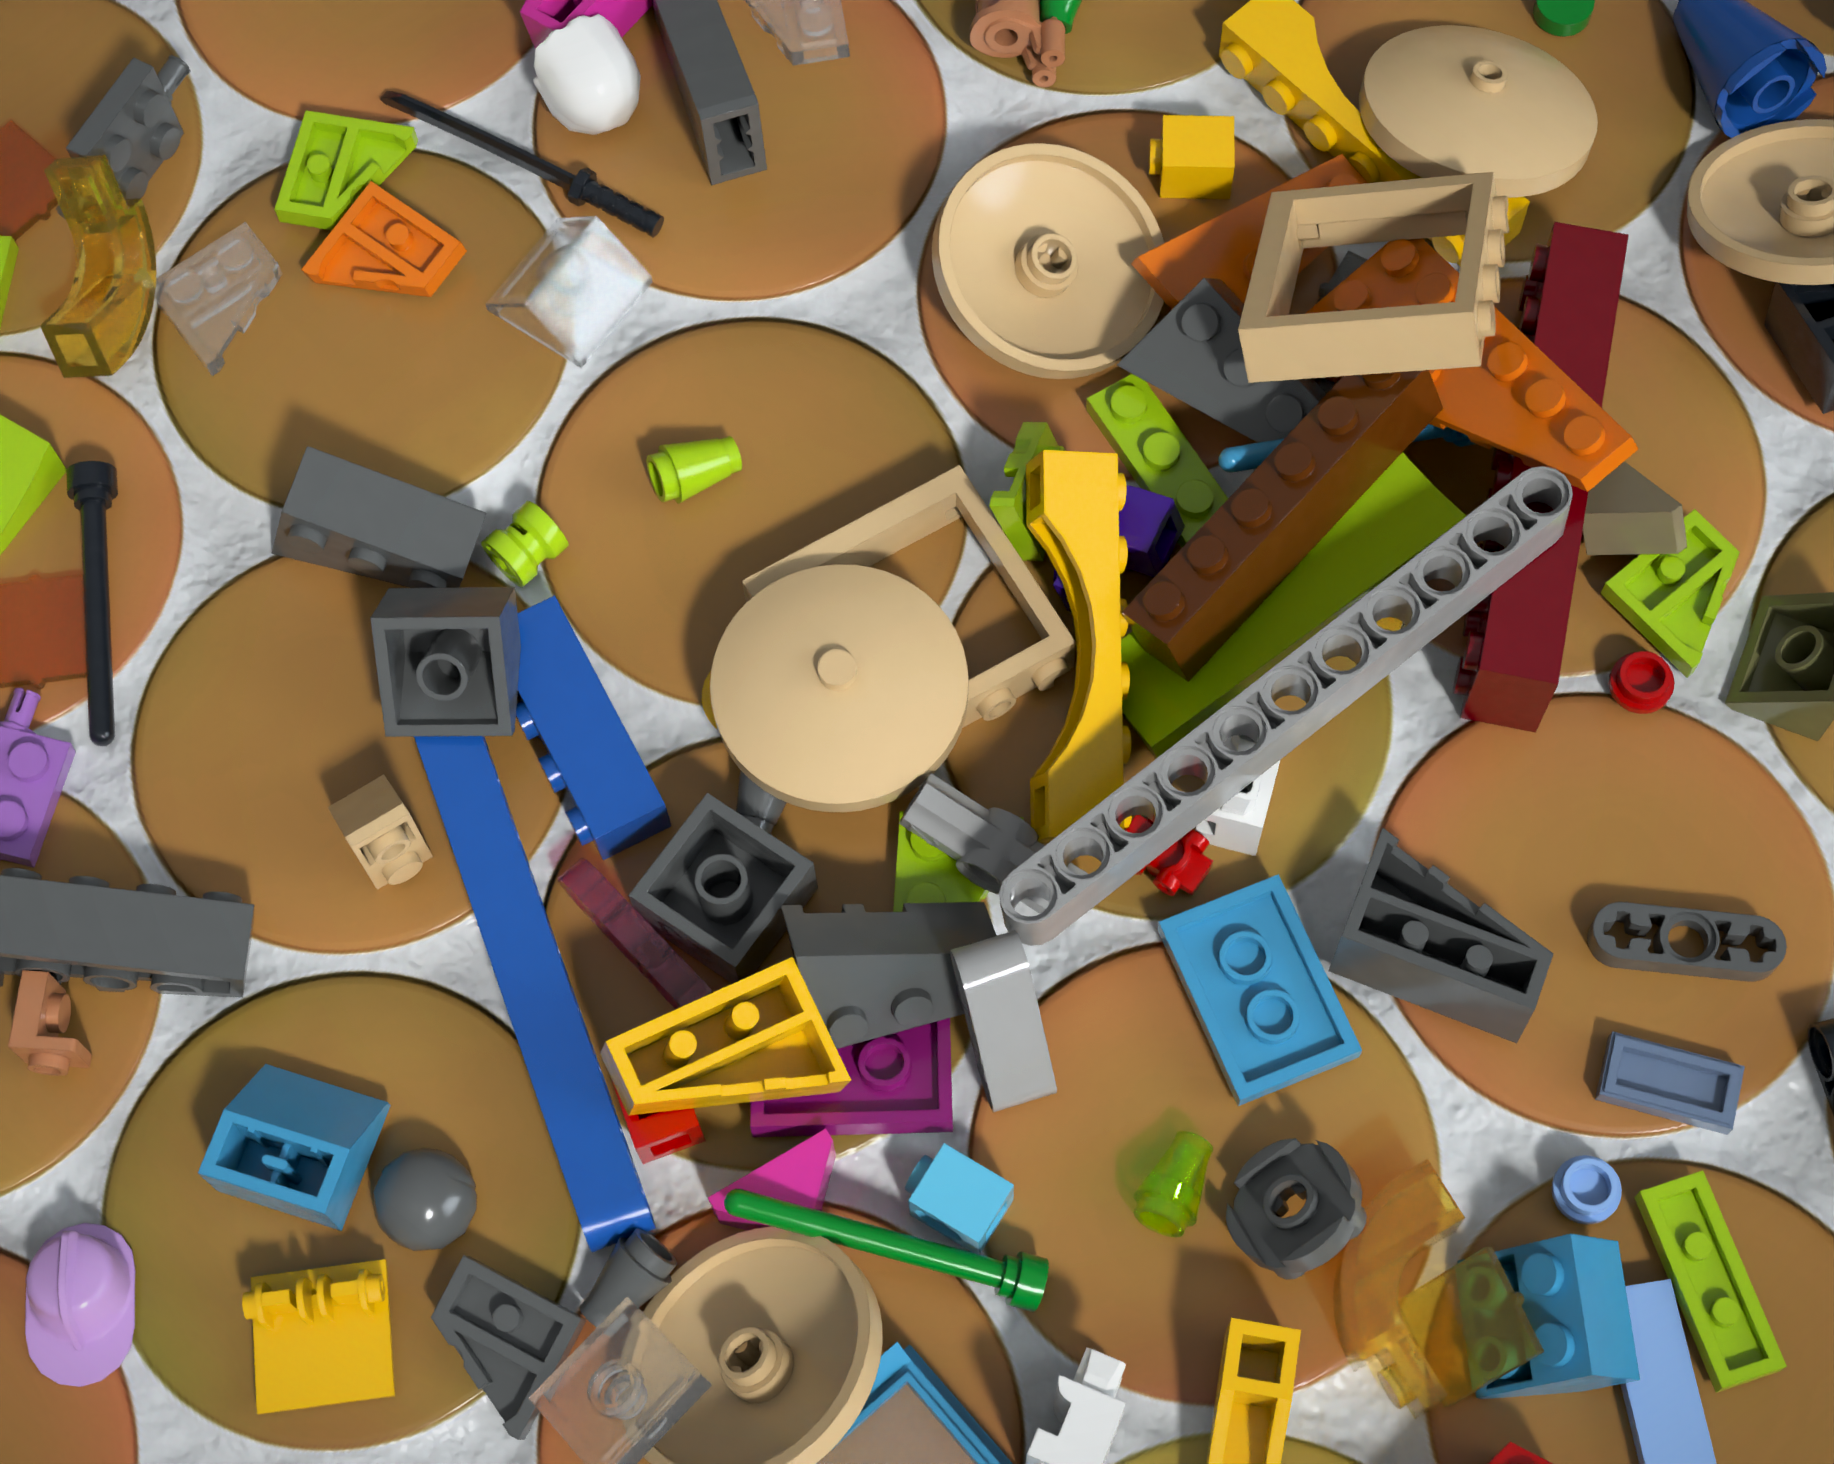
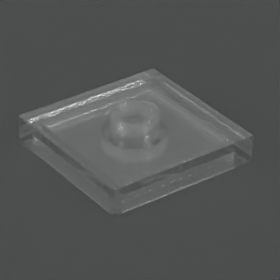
(620, 1389)

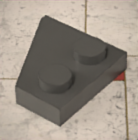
(505, 1337)

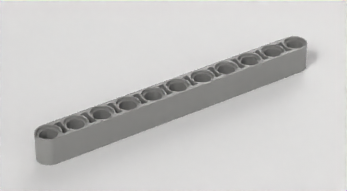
(1279, 731)

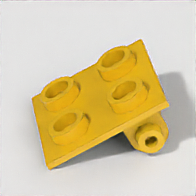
(321, 1336)

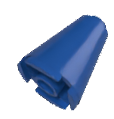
(1747, 63)

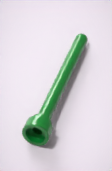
(1015, 1278)

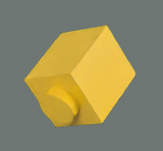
(1194, 157)

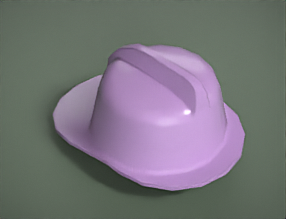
(80, 1304)

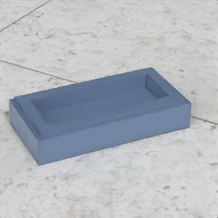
(1670, 1083)

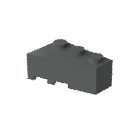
(1201, 362)
(375, 525)
(1438, 947)

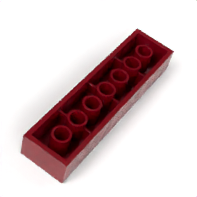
(1522, 626)

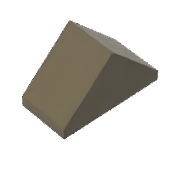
(1632, 517)

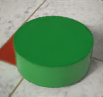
(1563, 16)

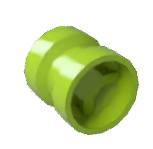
(524, 544)

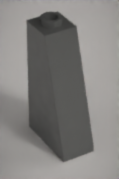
(713, 87)

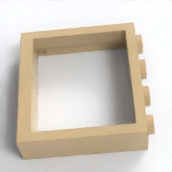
(1384, 338)
(913, 518)

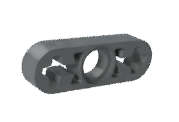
(1734, 962)

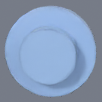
(1586, 1189)

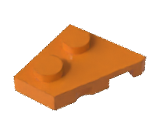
(385, 248)

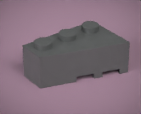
(883, 968)

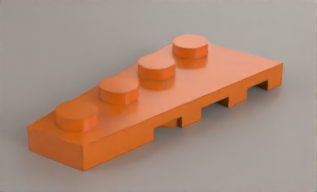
(1229, 243)

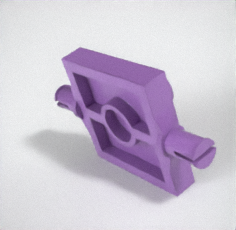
(30, 780)

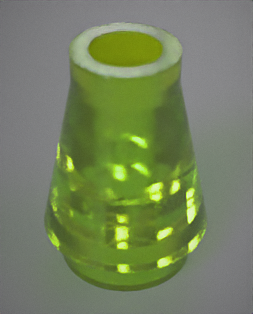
(1173, 1189)

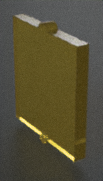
(1470, 1325)

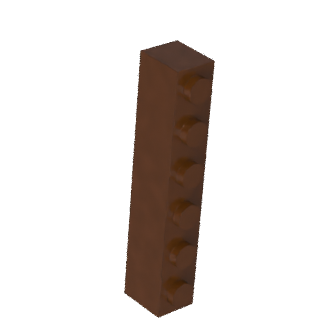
(1279, 515)

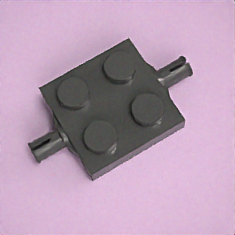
(134, 125)

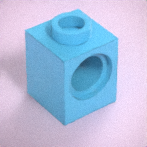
(958, 1198)

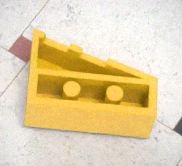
(729, 1048)

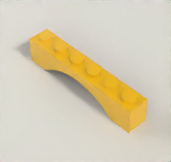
(1279, 55)
(1075, 518)
(1253, 1393)

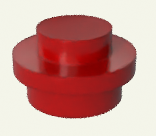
(1641, 682)

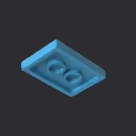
(1259, 990)

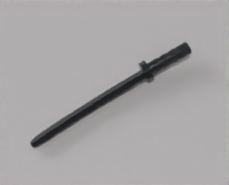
(582, 187)

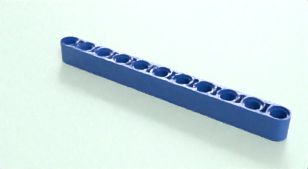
(536, 990)

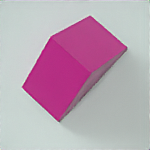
(794, 1177)

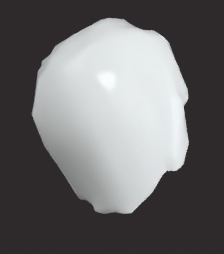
(587, 76)

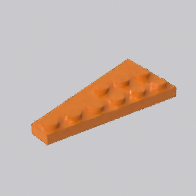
(1515, 396)

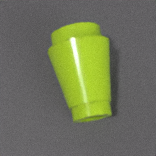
(690, 467)

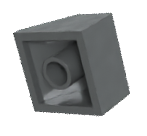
(447, 661)

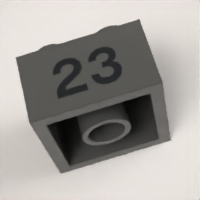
(723, 890)

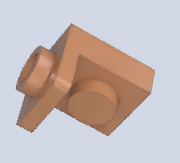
(38, 1017)

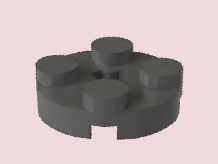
(1313, 1234)

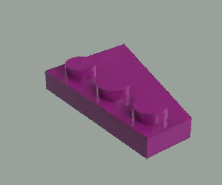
(894, 1088)

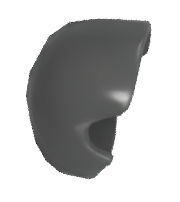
(424, 1199)

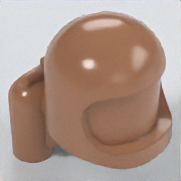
(1014, 30)

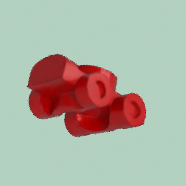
(1179, 865)

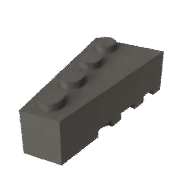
(124, 935)

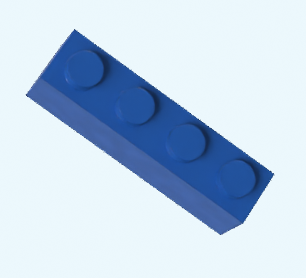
(582, 736)

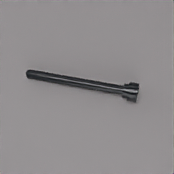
(93, 489)

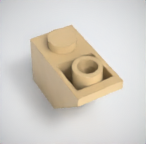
(381, 833)

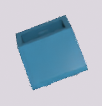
(294, 1145)
(1578, 1313)

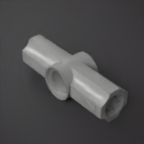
(980, 839)

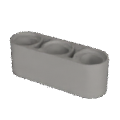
(1004, 1020)

